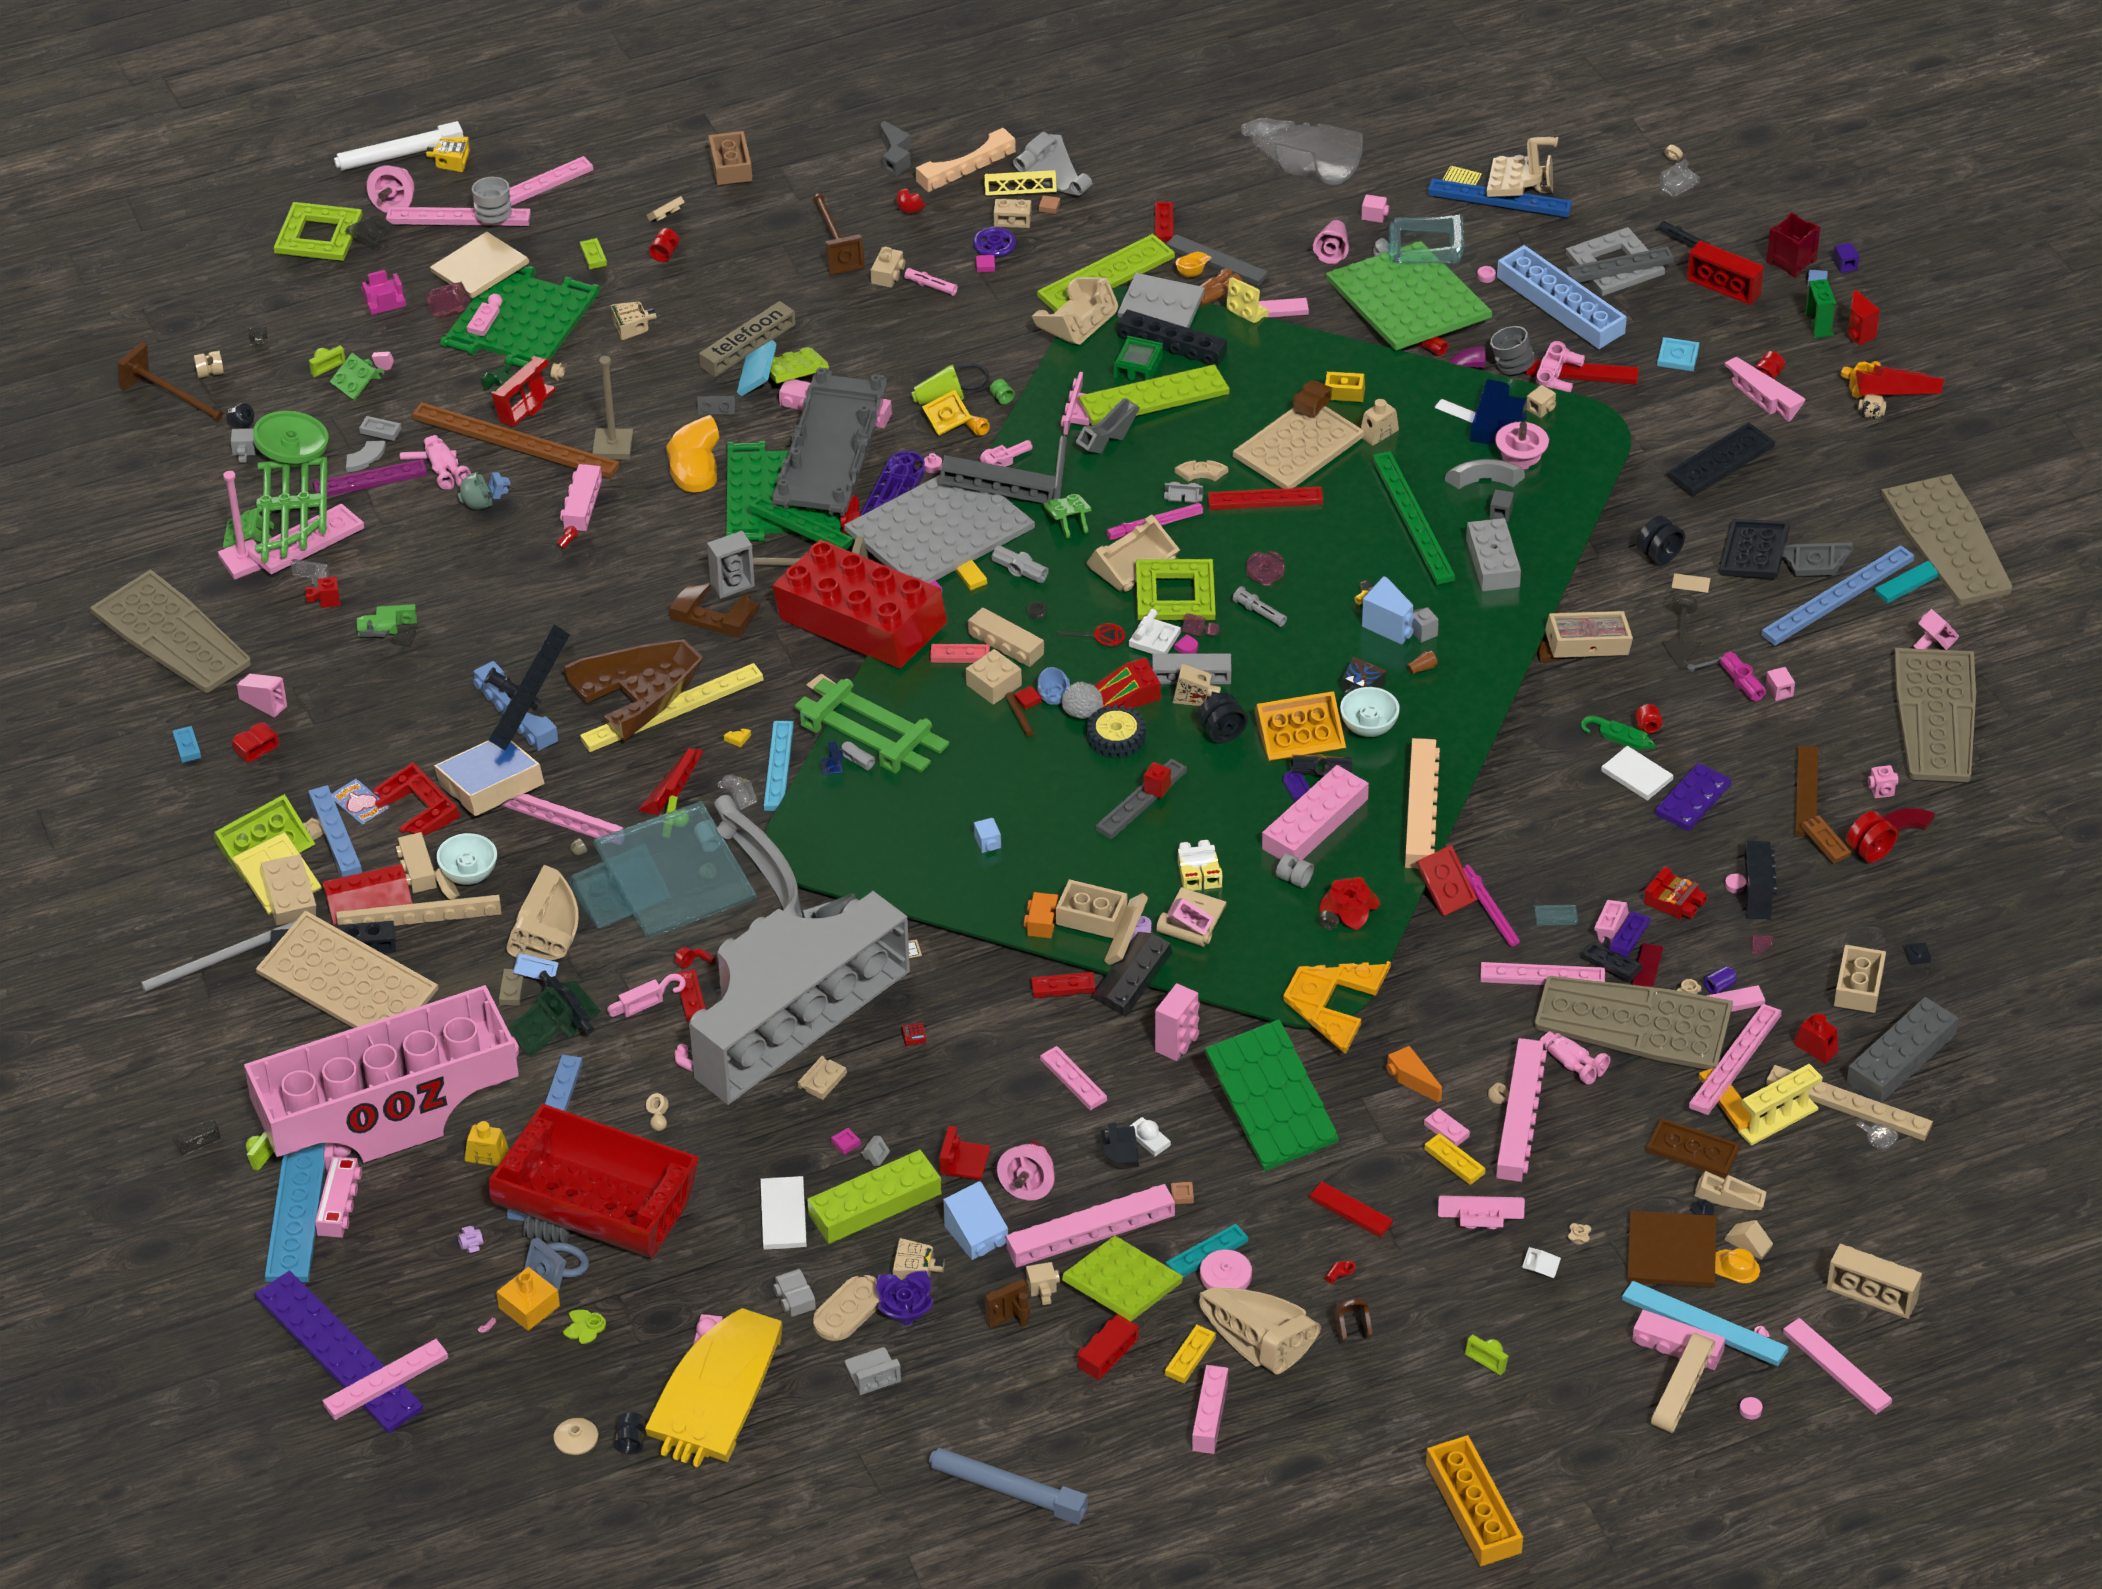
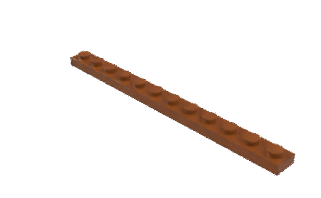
(512, 439)

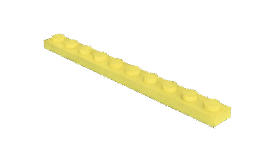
(682, 703)

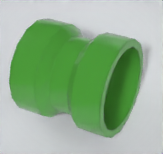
(1002, 391)

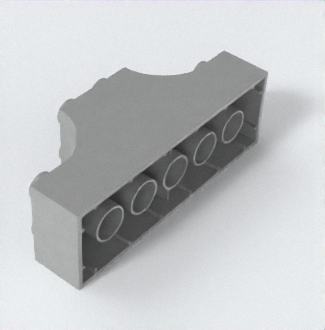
(791, 986)

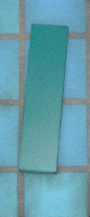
(1906, 582)
(1192, 1258)

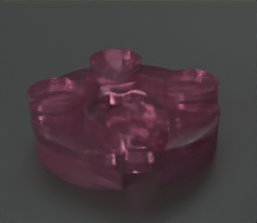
(1265, 575)

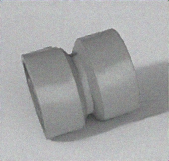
(1297, 871)

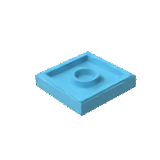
(1678, 354)

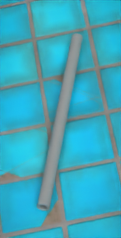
(210, 959)

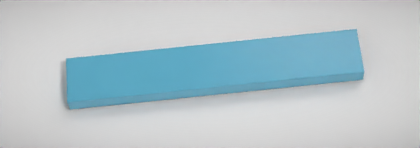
(778, 764)

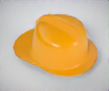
(1737, 1265)

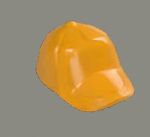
(1192, 264)

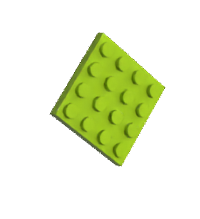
(1122, 1278)

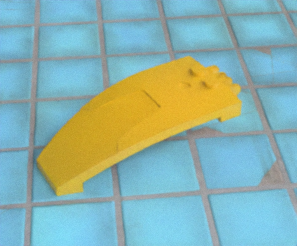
(715, 1387)

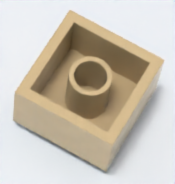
(993, 676)

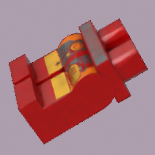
(1674, 895)

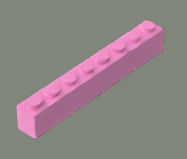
(1520, 1109)
(1090, 1225)

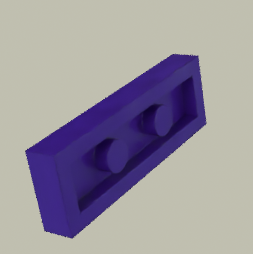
(1629, 934)

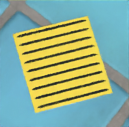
(1462, 175)

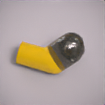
(1366, 588)

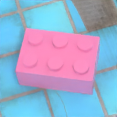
(1176, 1022)

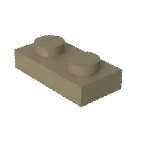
(511, 988)

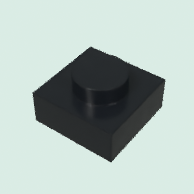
(1917, 953)

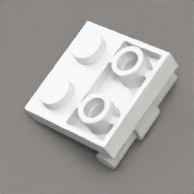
(1154, 635)

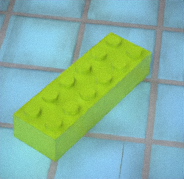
(874, 1196)

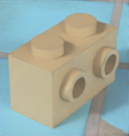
(1012, 213)

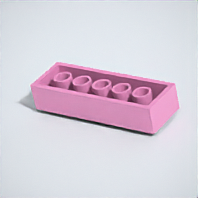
(1315, 814)

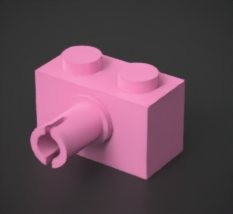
(1935, 631)

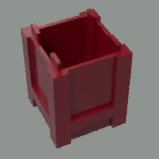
(1793, 244)

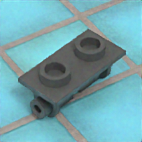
(716, 405)

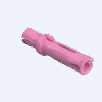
(930, 281)

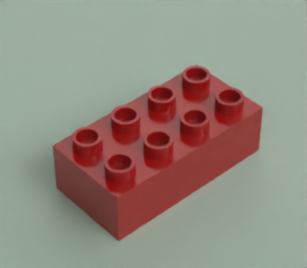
(860, 603)

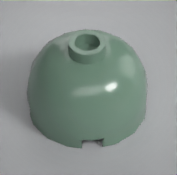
(474, 492)

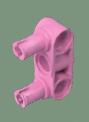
(1552, 365)

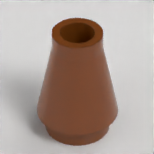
(1424, 662)

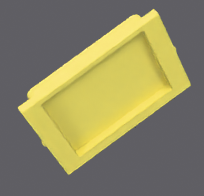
(250, 865)

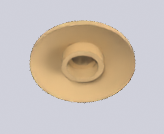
(579, 1442)

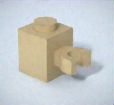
(1042, 1280)

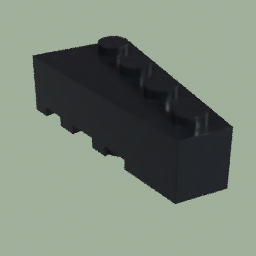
(1760, 879)

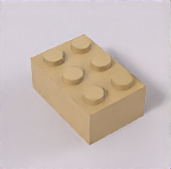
(287, 888)
(1091, 908)
(1860, 978)

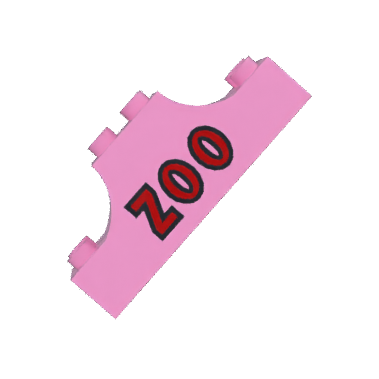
(383, 1080)

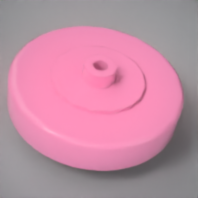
(1226, 1270)

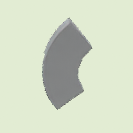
(360, 460)

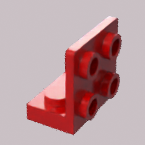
(962, 1157)

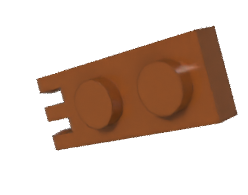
(1826, 839)

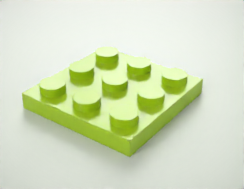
(796, 365)

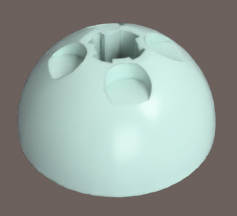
(1369, 711)
(467, 858)

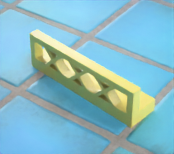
(1020, 177)

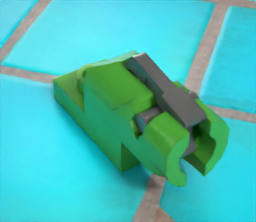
(386, 620)

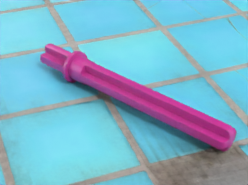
(1164, 518)
(1491, 907)

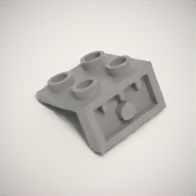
(873, 1370)

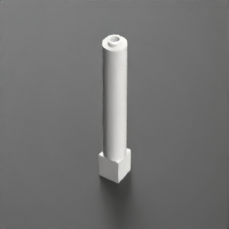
(396, 148)

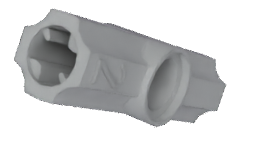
(1020, 564)

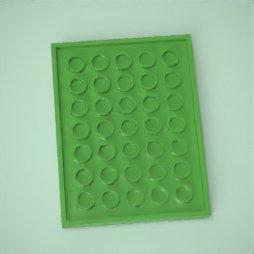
(1408, 299)

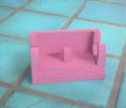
(1611, 919)

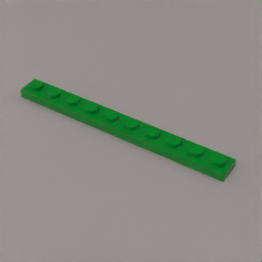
(1413, 518)

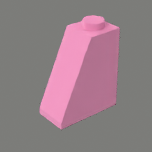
(263, 693)

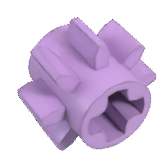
(470, 1239)

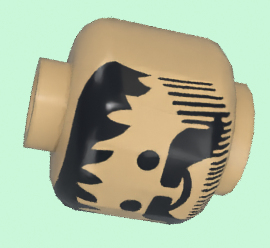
(1872, 407)

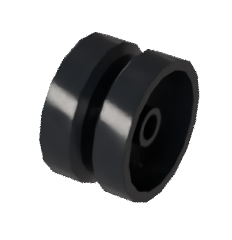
(1660, 540)
(1222, 717)

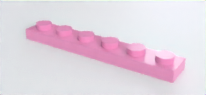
(385, 1379)

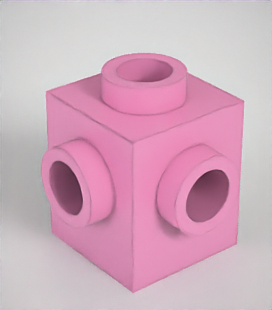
(1883, 781)

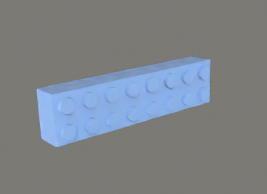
(1561, 297)

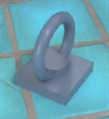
(550, 1264)

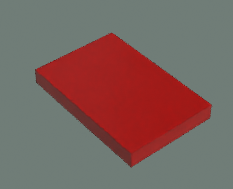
(1446, 880)

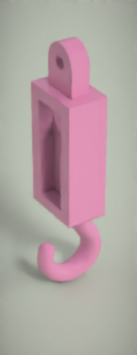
(644, 996)

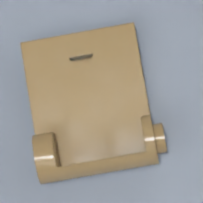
(1206, 903)

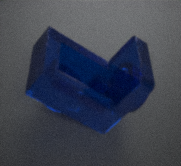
(833, 762)

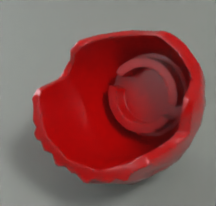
(909, 202)

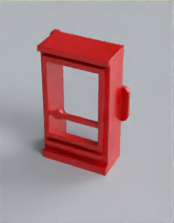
(528, 404)

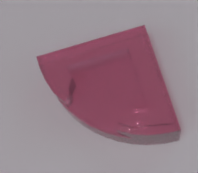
(1761, 943)

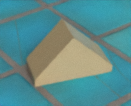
(1750, 1237)

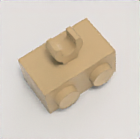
(887, 267)

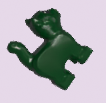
(498, 377)

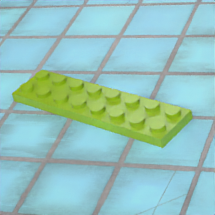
(1116, 268)
(1157, 393)

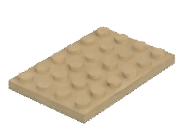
(1298, 446)

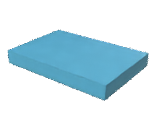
(756, 368)

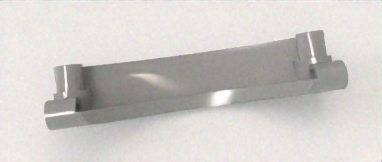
(762, 851)

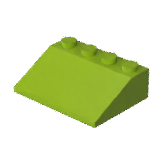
(260, 827)

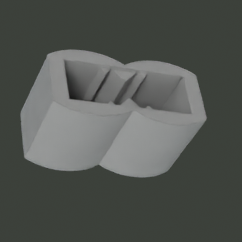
(794, 1292)

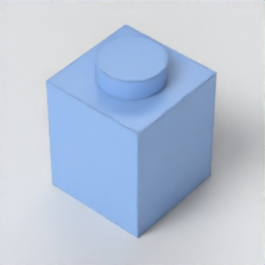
(987, 835)

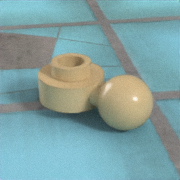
(658, 1121)

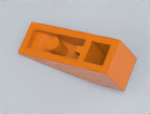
(1412, 1073)

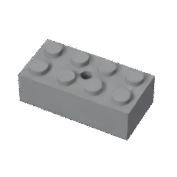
(1493, 554)

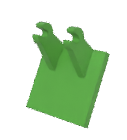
(355, 375)
(1062, 507)
(249, 521)

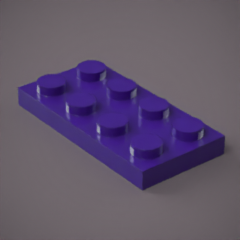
(1693, 797)

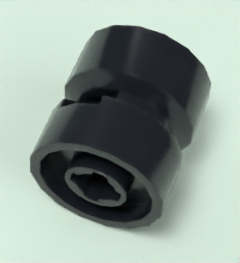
(630, 1433)

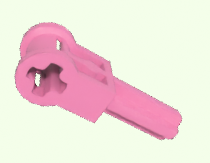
(1002, 456)

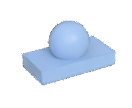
(532, 966)

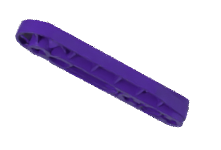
(899, 476)

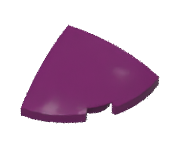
(1470, 357)

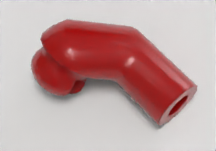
(569, 534)
(1340, 1269)

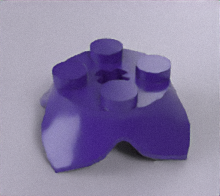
(905, 1298)

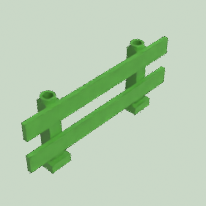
(890, 753)

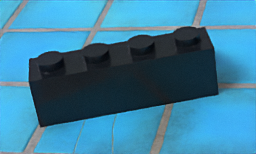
(1133, 973)

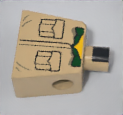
(915, 1257)

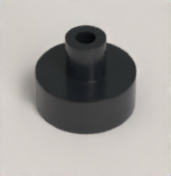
(1703, 1207)

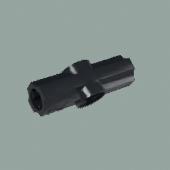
(1309, 763)

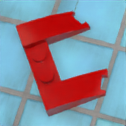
(412, 779)

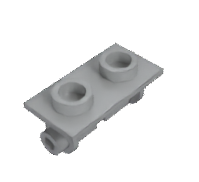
(1192, 492)

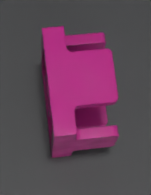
(381, 293)

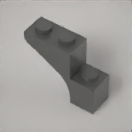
(898, 145)
(1113, 425)

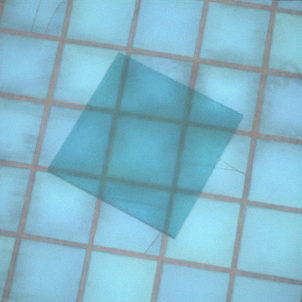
(674, 869)

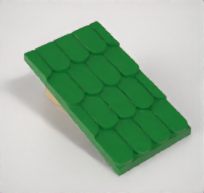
(1271, 1095)

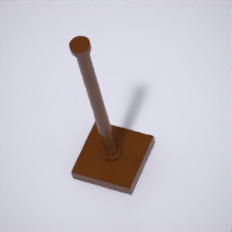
(842, 253)
(135, 365)

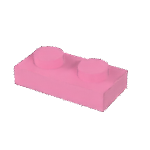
(1448, 1127)

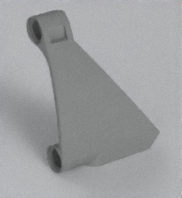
(1047, 154)

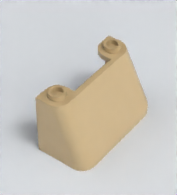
(1088, 308)
(1118, 561)

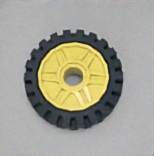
(1116, 731)

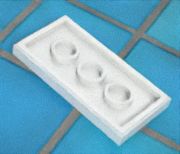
(783, 1212)

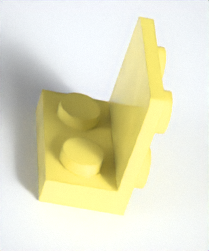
(1244, 301)

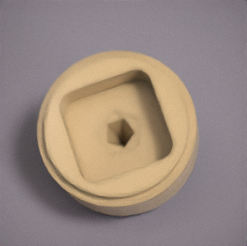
(1673, 153)

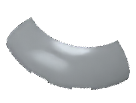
(1485, 468)

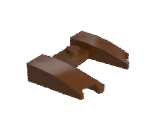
(687, 610)

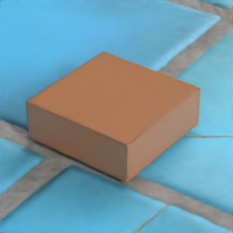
(1049, 204)
(1182, 1192)

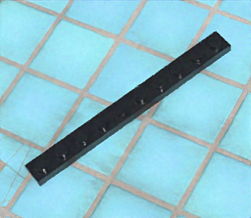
(529, 687)

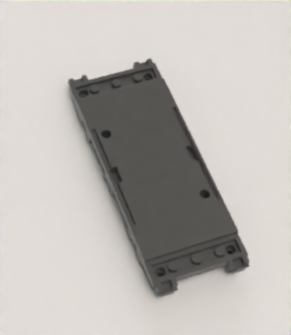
(830, 442)

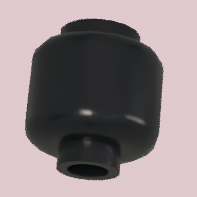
(240, 415)

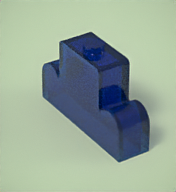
(1496, 411)

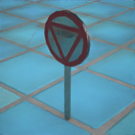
(1105, 634)

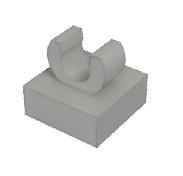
(876, 1151)

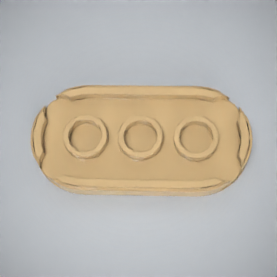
(847, 1308)

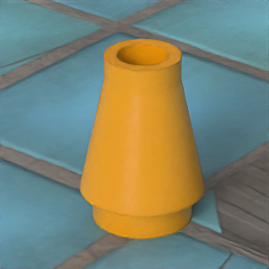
(978, 425)

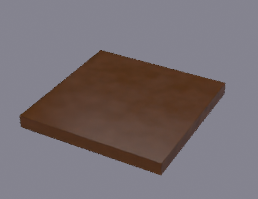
(1672, 1249)

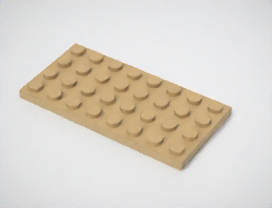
(343, 974)

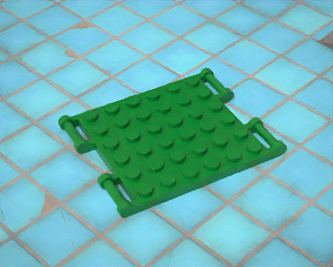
(531, 319)
(755, 476)

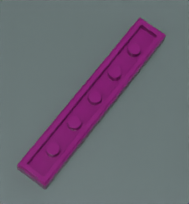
(373, 477)

